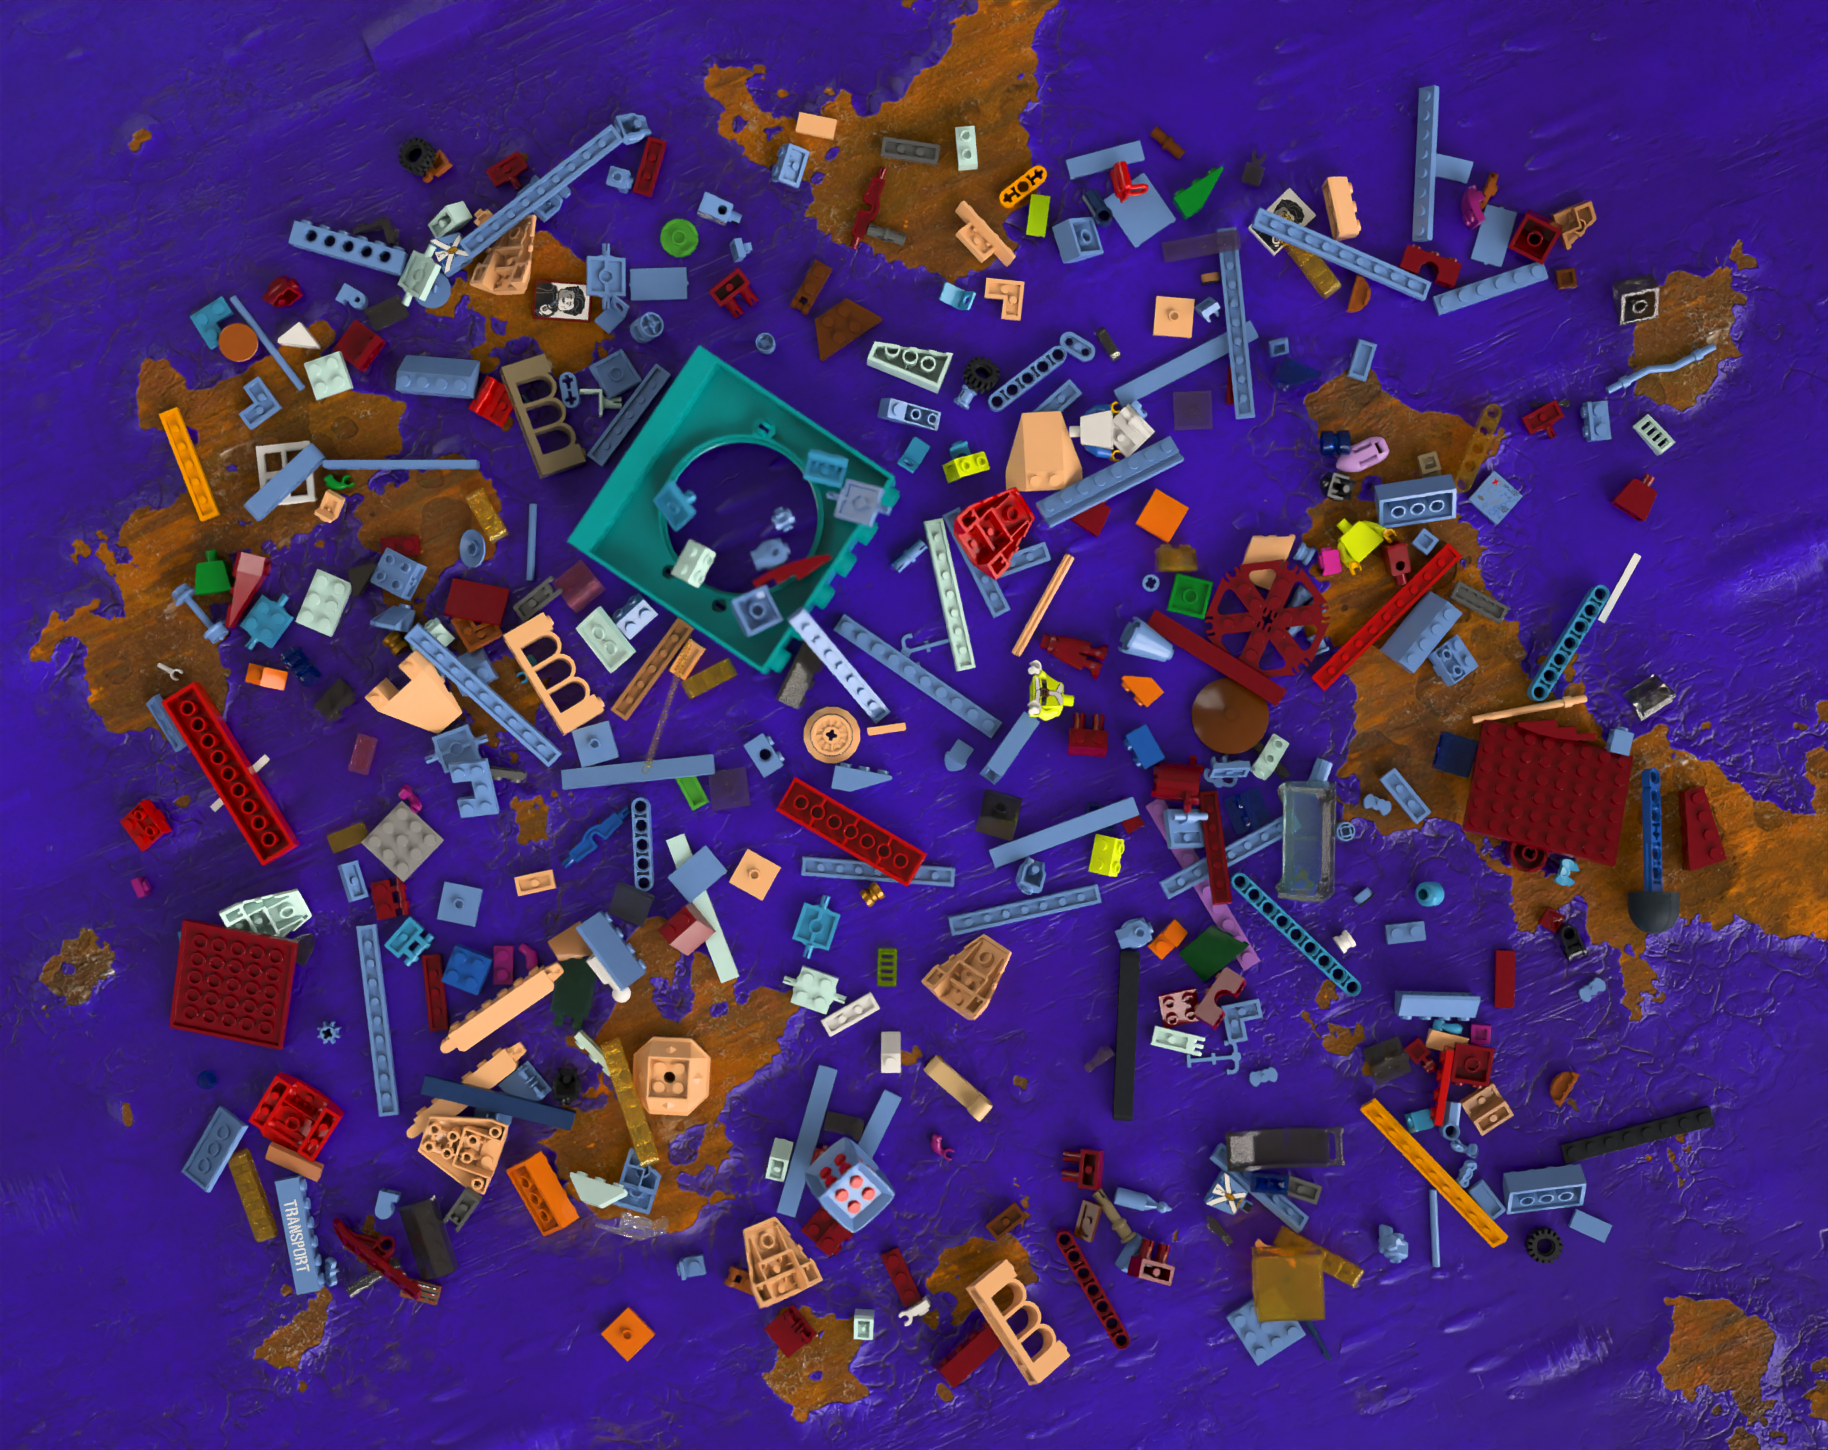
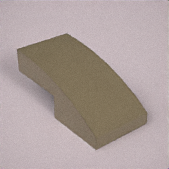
(1429, 465)

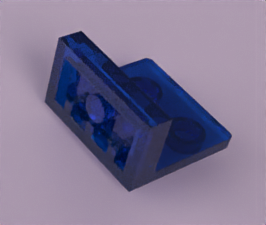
(1454, 754)

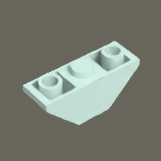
(596, 1191)

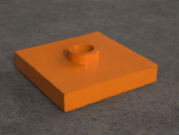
(628, 1333)

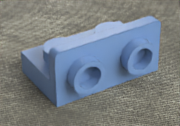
(790, 165)
(1596, 421)

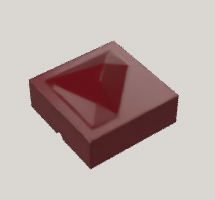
(1551, 919)

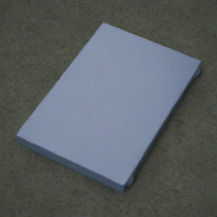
(697, 874)

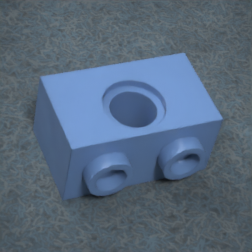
(754, 749)

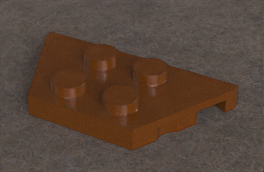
(842, 326)

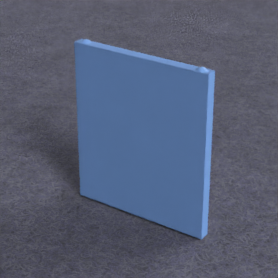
(1141, 214)

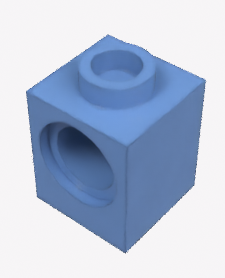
(1619, 741)

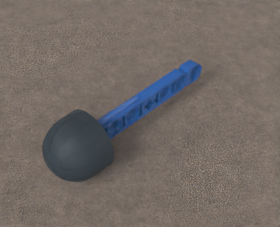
(1652, 909)

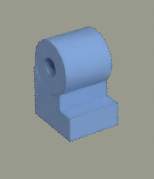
(353, 296)
(385, 1202)

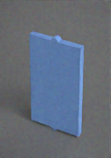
(1493, 236)
(658, 284)

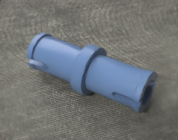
(909, 555)

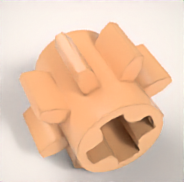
(482, 216)

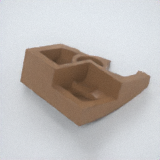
(1574, 221)
(569, 944)

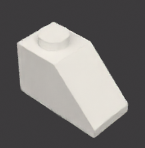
(891, 1052)

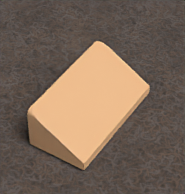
(1439, 1039)

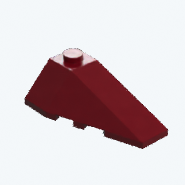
(250, 574)

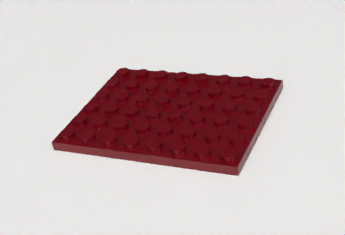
(1548, 793)

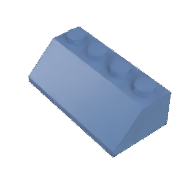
(438, 377)
(1415, 501)
(1420, 631)
(1436, 1004)
(1544, 1189)

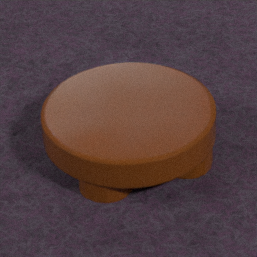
(238, 342)

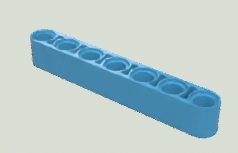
(1575, 637)

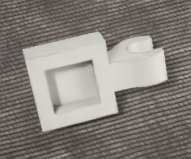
(917, 1308)

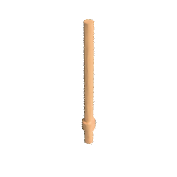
(1565, 702)

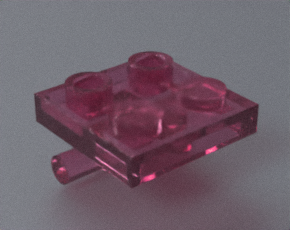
(579, 586)

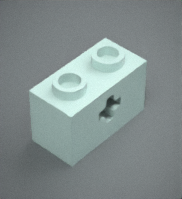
(966, 148)

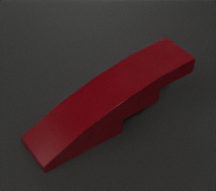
(800, 568)
(1550, 729)

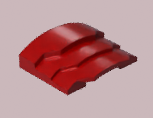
(296, 1116)

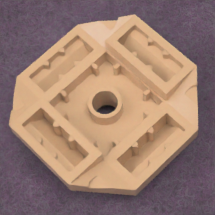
(690, 1069)

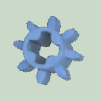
(783, 519)
(324, 1034)

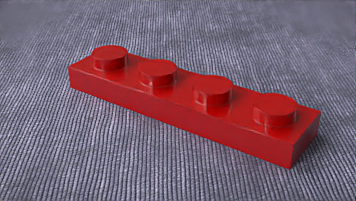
(1443, 1078)

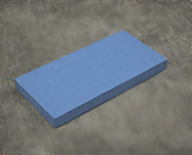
(214, 1148)

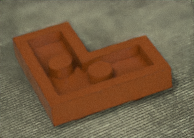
(475, 636)

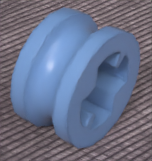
(1145, 580)

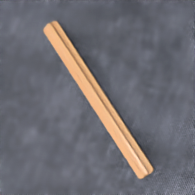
(1042, 605)

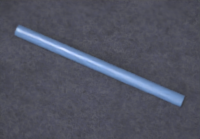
(267, 343)

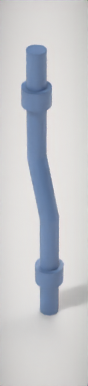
(1626, 381)

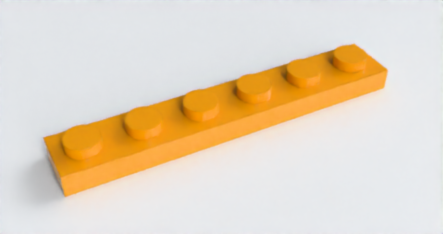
(189, 464)

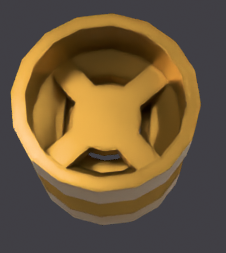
(395, 643)
(872, 894)

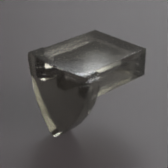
(305, 948)

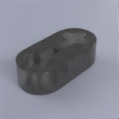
(1107, 344)

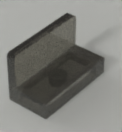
(387, 313)

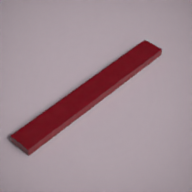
(1216, 658)

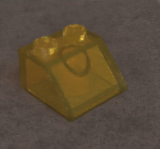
(1175, 559)

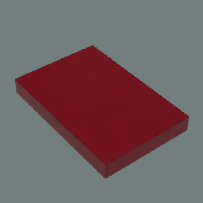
(477, 602)

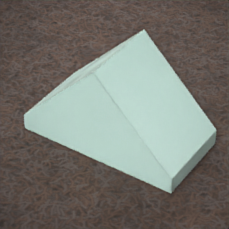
(863, 1324)

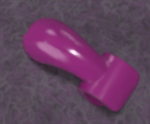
(415, 803)
(935, 1143)

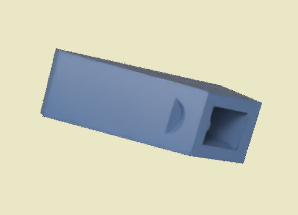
(908, 414)
(852, 779)

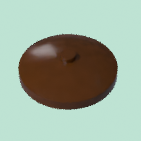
(1229, 717)

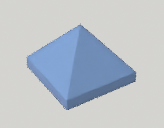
(1278, 347)

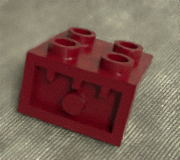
(360, 345)

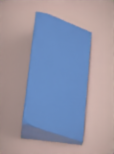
(1453, 168)
(1131, 1249)

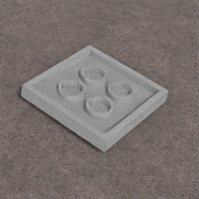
(402, 841)

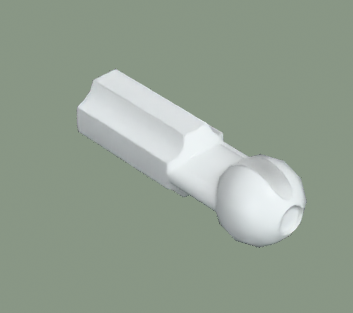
(600, 971)

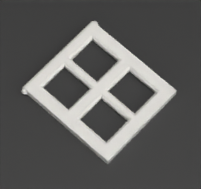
(264, 476)

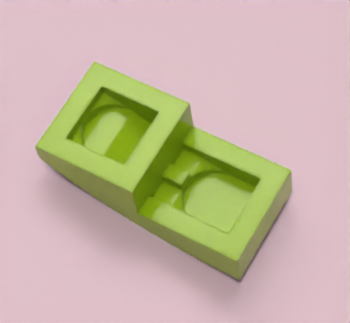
(1038, 215)

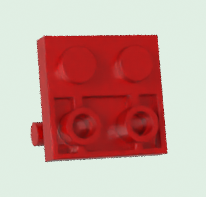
(492, 402)
(145, 824)

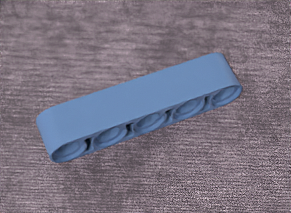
(1031, 370)
(285, 482)
(646, 835)

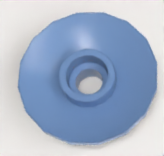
(472, 548)

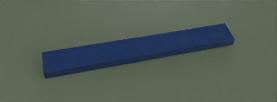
(498, 1102)

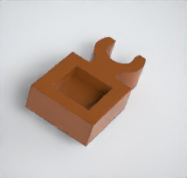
(440, 166)

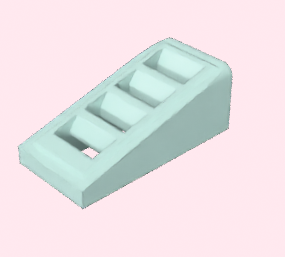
(1658, 430)

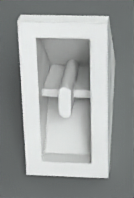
(299, 337)

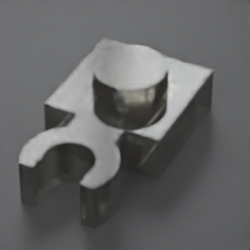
(1253, 171)
(1214, 1226)

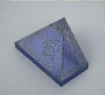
(1269, 1182)

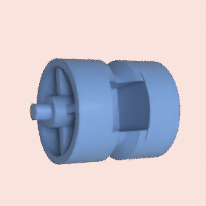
(646, 327)

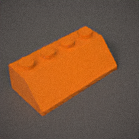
(542, 1193)

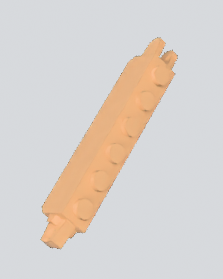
(502, 1008)
(487, 1076)

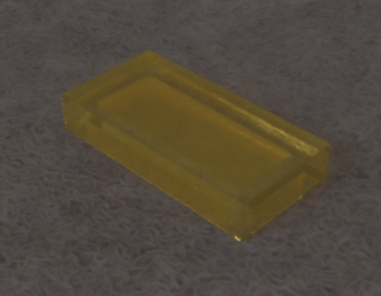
(347, 837)

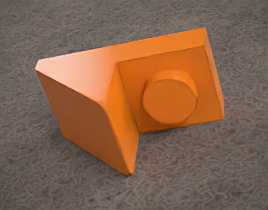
(266, 676)
(1168, 939)

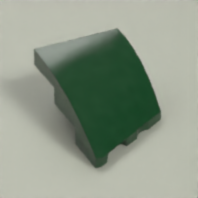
(1211, 951)

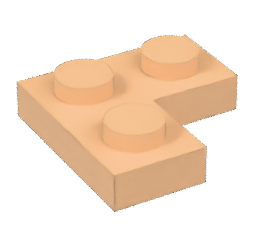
(1010, 292)

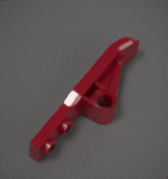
(370, 1251)

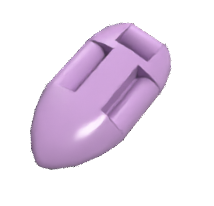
(1363, 455)

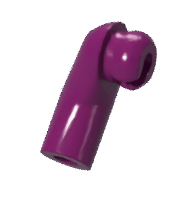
(531, 956)

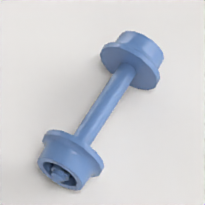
(183, 594)

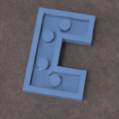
(485, 797)

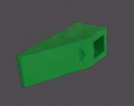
(1192, 199)

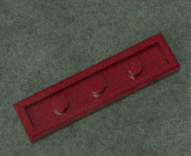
(435, 992)

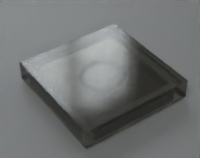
(631, 904)

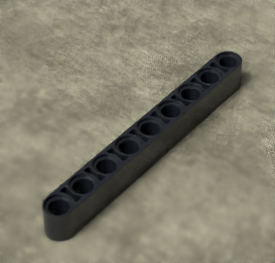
(1126, 1035)

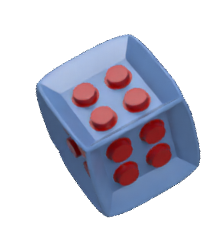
(849, 1184)

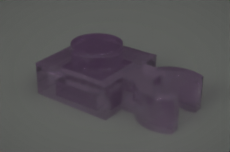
(1102, 1055)

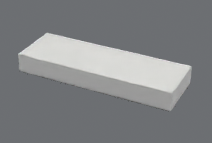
(850, 1014)

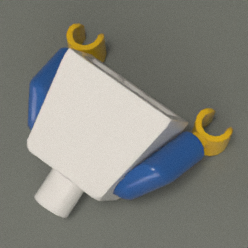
(1097, 431)

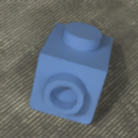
(620, 179)

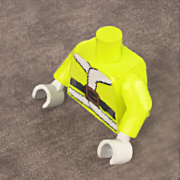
(1046, 694)

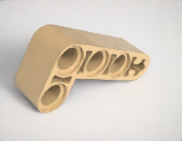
(958, 1087)

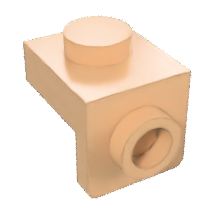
(330, 506)

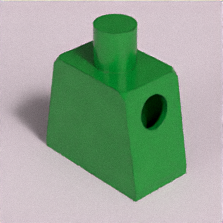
(213, 575)

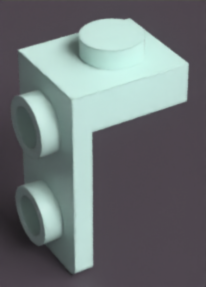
(1270, 757)

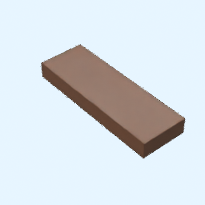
(294, 1161)

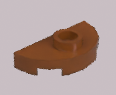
(1490, 188)
(1359, 295)
(1562, 1085)

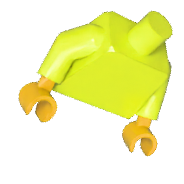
(1359, 541)

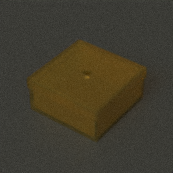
(1288, 1283)

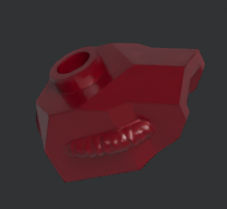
(282, 292)

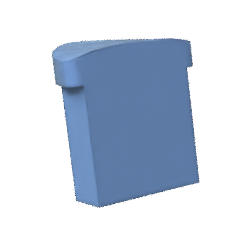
(957, 756)

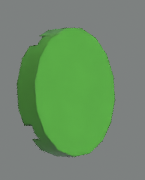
(679, 238)

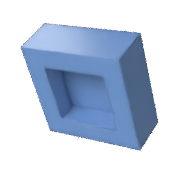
(1424, 541)

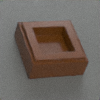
(1565, 278)

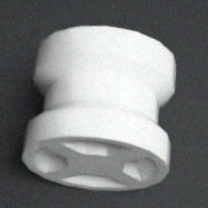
(1344, 941)

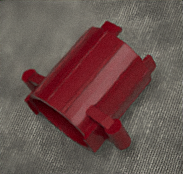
(1178, 782)

